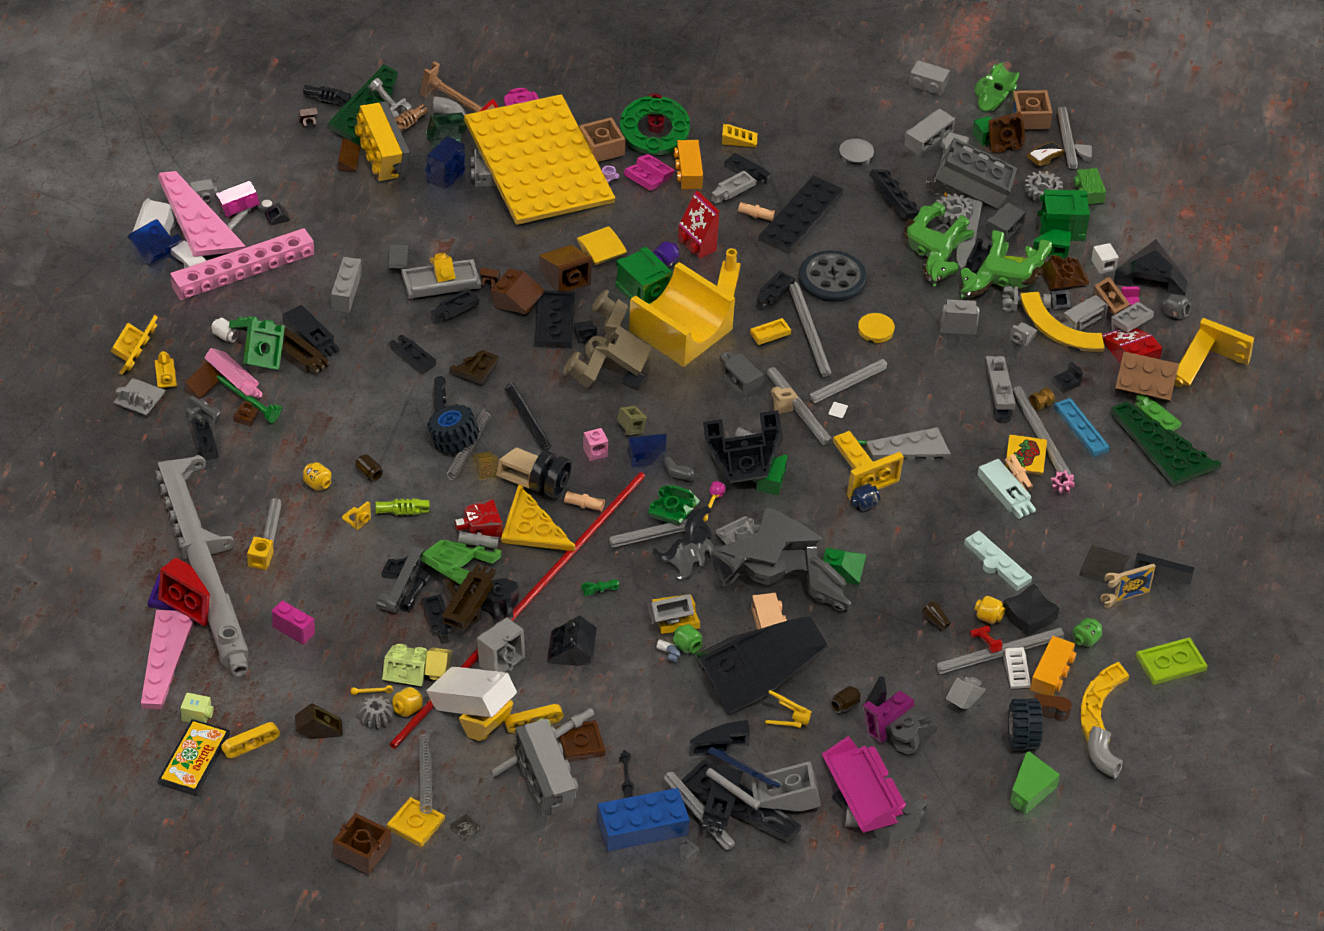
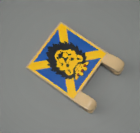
(1128, 584)

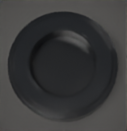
(1002, 416)

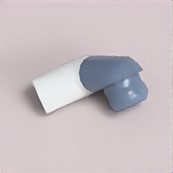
(670, 648)

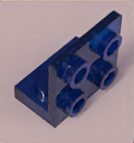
(153, 241)

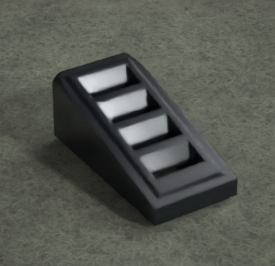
(878, 693)

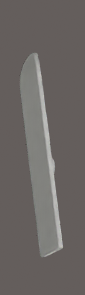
(966, 246)

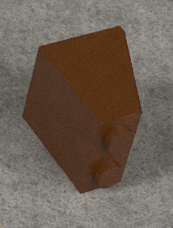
(566, 268)

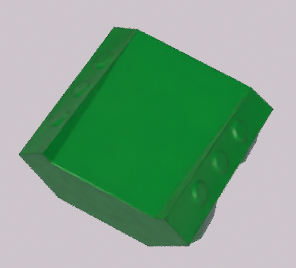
(673, 504)

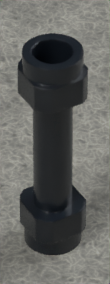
(421, 580)

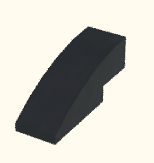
(721, 738)

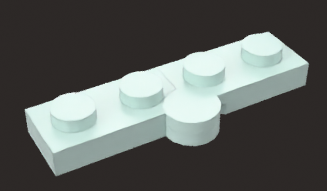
(996, 560)

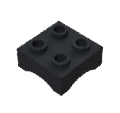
(1030, 610)

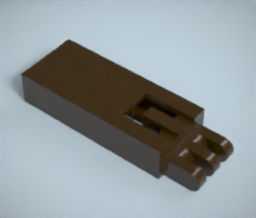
(295, 349)
(464, 606)

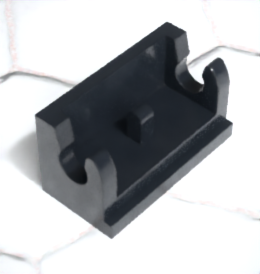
(977, 256)
(204, 440)

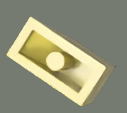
(437, 662)

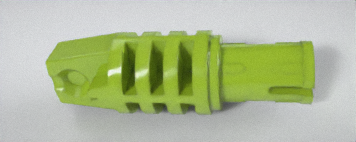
(403, 507)

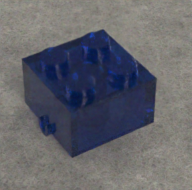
(445, 163)

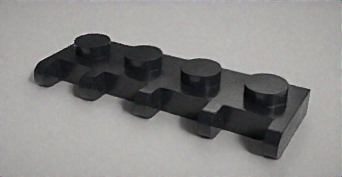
(892, 191)

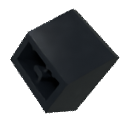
(572, 642)

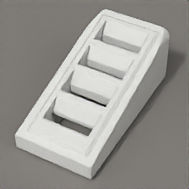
(1016, 656)

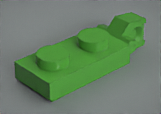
(1156, 412)

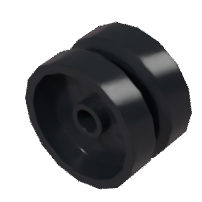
(550, 474)

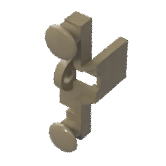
(626, 351)

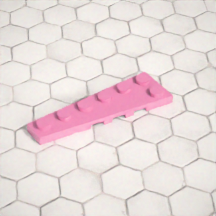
(166, 647)

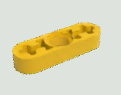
(552, 712)
(260, 736)

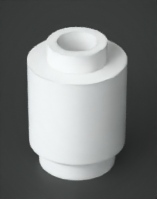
(221, 328)

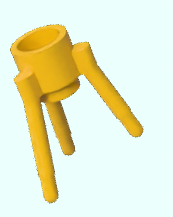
(801, 714)

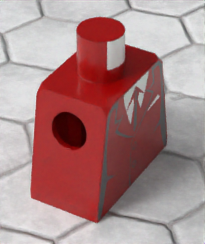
(481, 518)

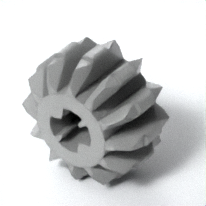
(375, 712)

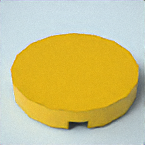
(876, 327)

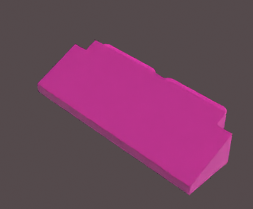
(863, 784)

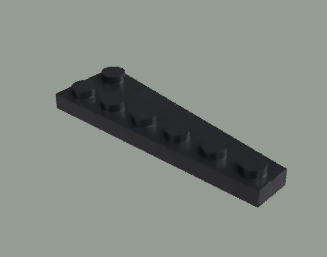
(766, 819)

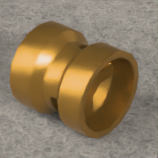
(1043, 398)

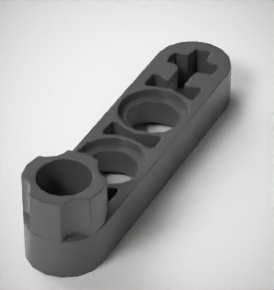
(392, 601)

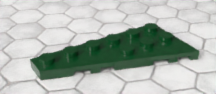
(346, 119)
(1165, 448)

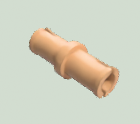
(756, 211)
(1018, 472)
(584, 501)

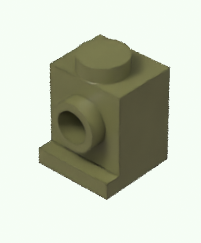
(632, 420)

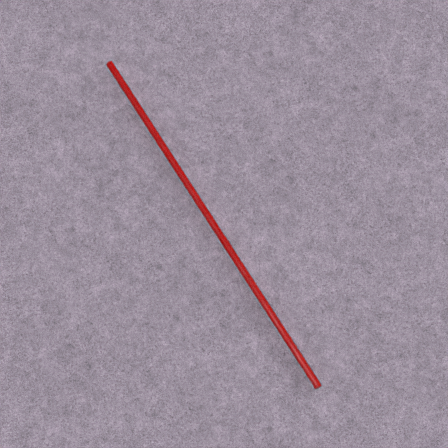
(531, 595)

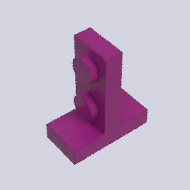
(880, 717)

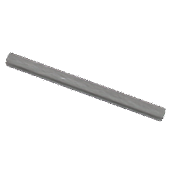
(810, 329)
(1039, 429)
(985, 655)

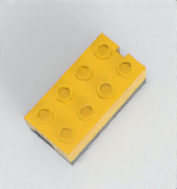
(382, 141)

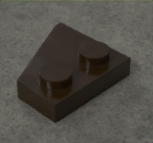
(476, 367)

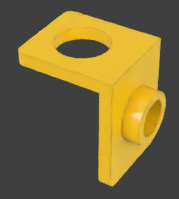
(362, 516)

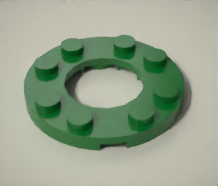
(647, 105)

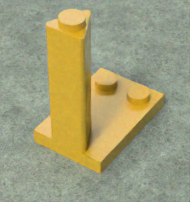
(1217, 339)

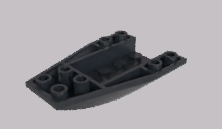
(760, 660)

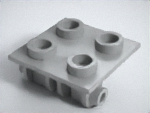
(138, 396)

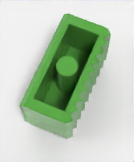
(1090, 181)

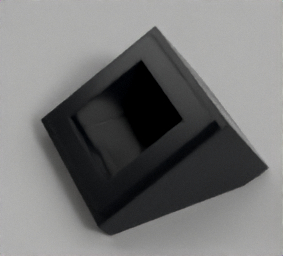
(277, 215)
(1060, 300)

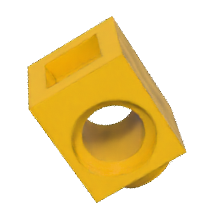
(260, 553)

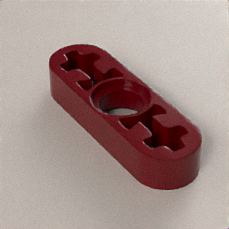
(652, 118)

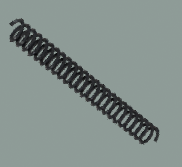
(532, 420)

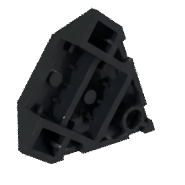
(1152, 264)

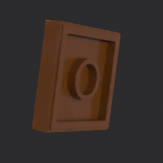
(582, 742)

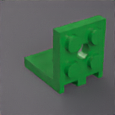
(257, 334)

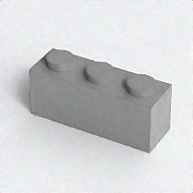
(929, 131)
(346, 284)

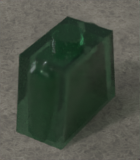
(445, 125)

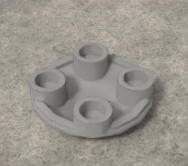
(856, 151)

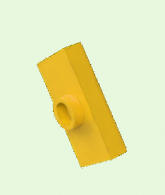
(770, 331)

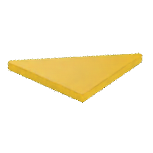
(532, 526)

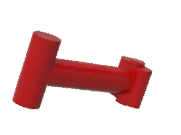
(982, 632)

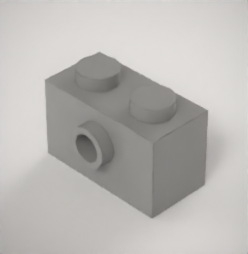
(671, 609)

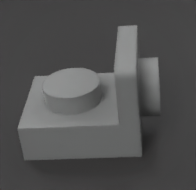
(1022, 334)

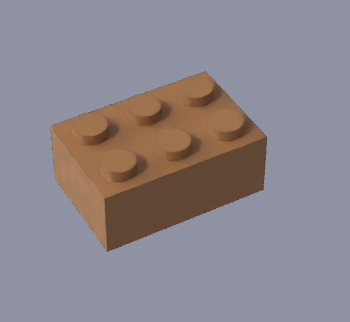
(1147, 376)

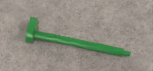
(271, 413)

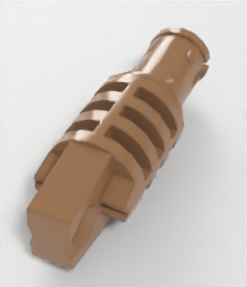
(410, 117)

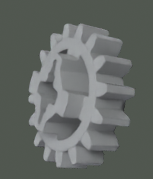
(1041, 181)
(955, 207)

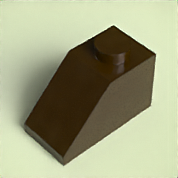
(318, 723)

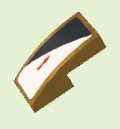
(1044, 153)

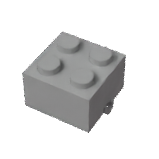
(501, 646)

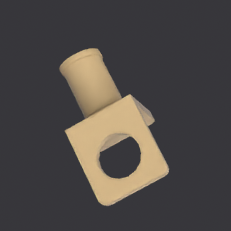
(783, 399)

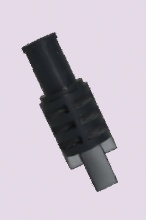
(327, 94)

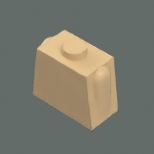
(516, 466)

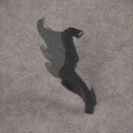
(692, 547)

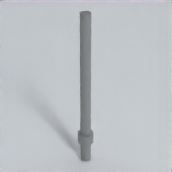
(574, 722)

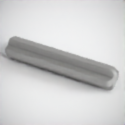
(272, 519)

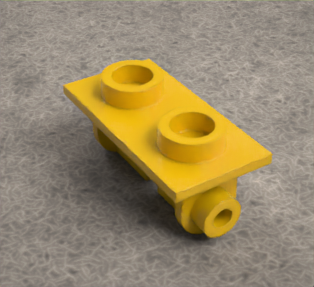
(165, 371)

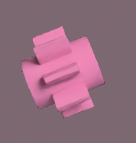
(1067, 484)

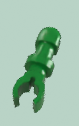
(591, 588)

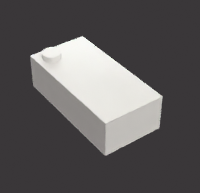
(471, 691)

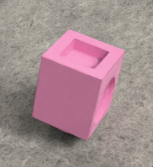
(595, 444)

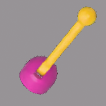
(716, 490)

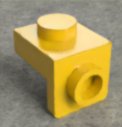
(443, 267)

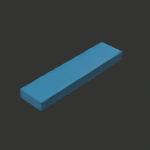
(1081, 427)

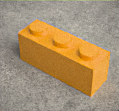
(689, 164)
(1053, 666)

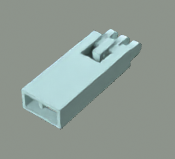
(999, 480)

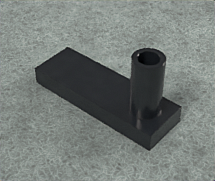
(1166, 568)

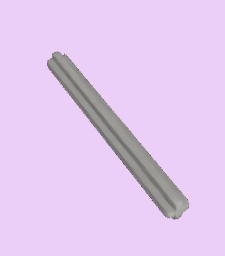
(801, 408)

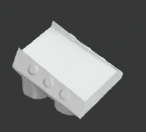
(156, 210)

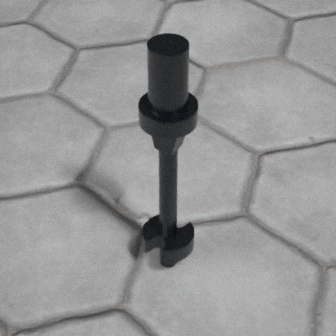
(627, 786)

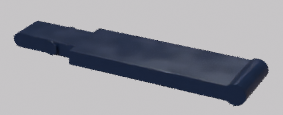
(722, 755)

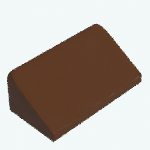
(348, 156)
(202, 380)

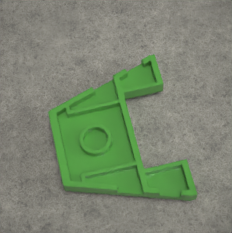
(451, 556)

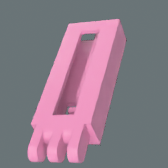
(233, 372)

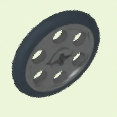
(831, 258)

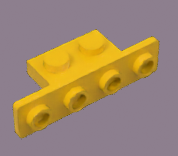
(129, 343)

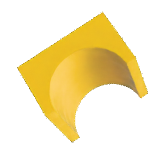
(684, 317)

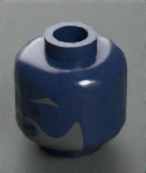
(865, 497)

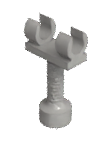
(376, 86)
(1009, 304)

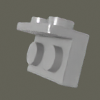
(1131, 317)

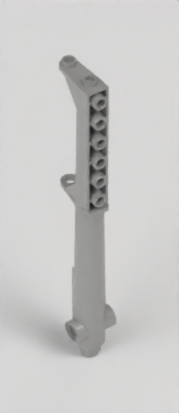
(198, 546)

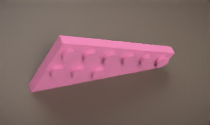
(199, 223)

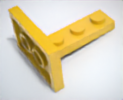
(865, 471)

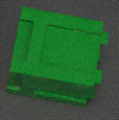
(1065, 211)
(642, 276)

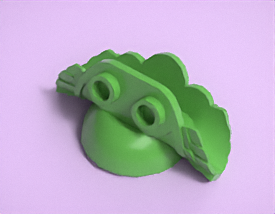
(990, 97)

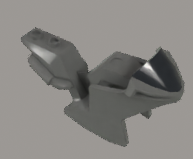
(777, 550)

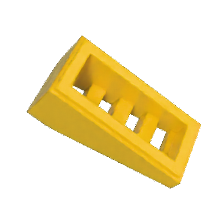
(738, 137)

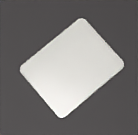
(838, 410)

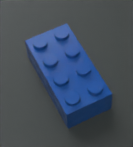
(643, 819)

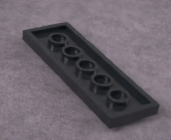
(801, 214)

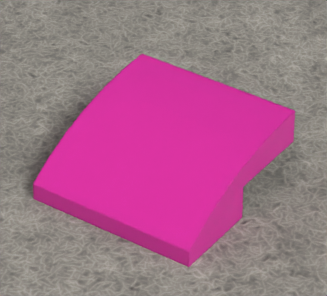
(649, 172)

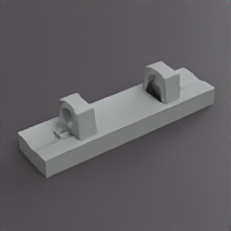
(1000, 382)

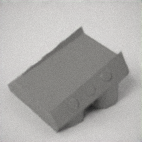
(738, 530)

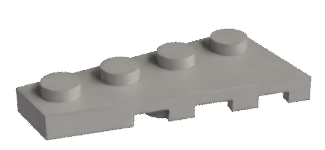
(921, 443)

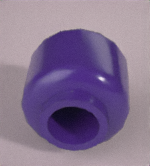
(667, 253)

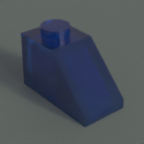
(646, 449)

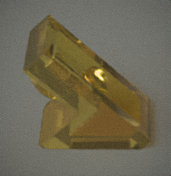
(486, 464)

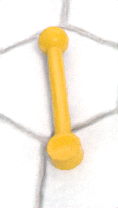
(388, 689)

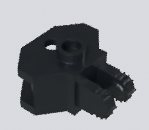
(502, 598)

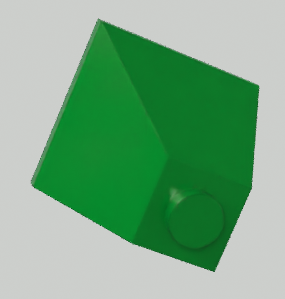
(846, 563)

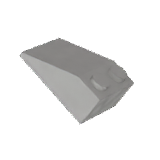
(796, 792)

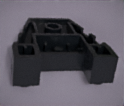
(748, 455)

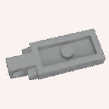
(732, 187)

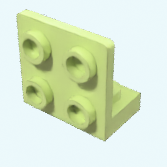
(405, 665)

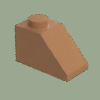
(1111, 295)

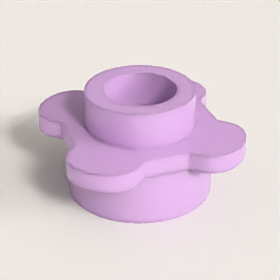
(610, 173)

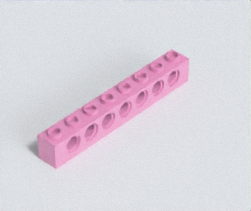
(242, 264)

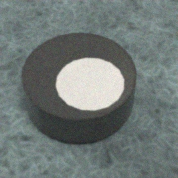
(265, 204)

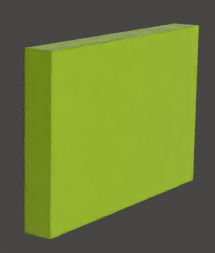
(1171, 661)

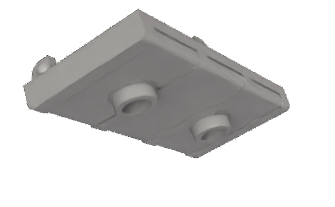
(422, 280)

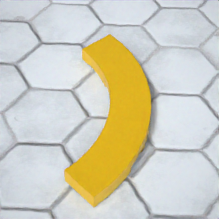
(1057, 331)
(1096, 694)

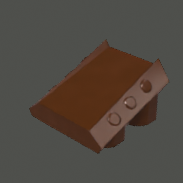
(1006, 132)
(1063, 273)

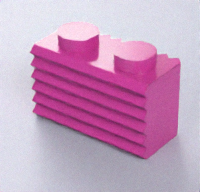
(238, 198)
(293, 622)

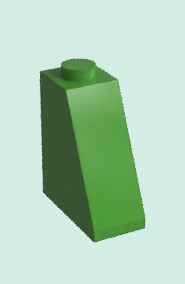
(1033, 783)

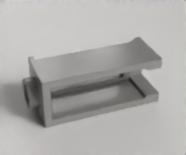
(1086, 313)

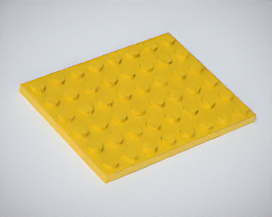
(539, 159)

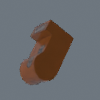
(1054, 706)

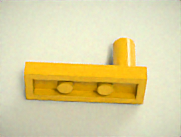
(729, 272)

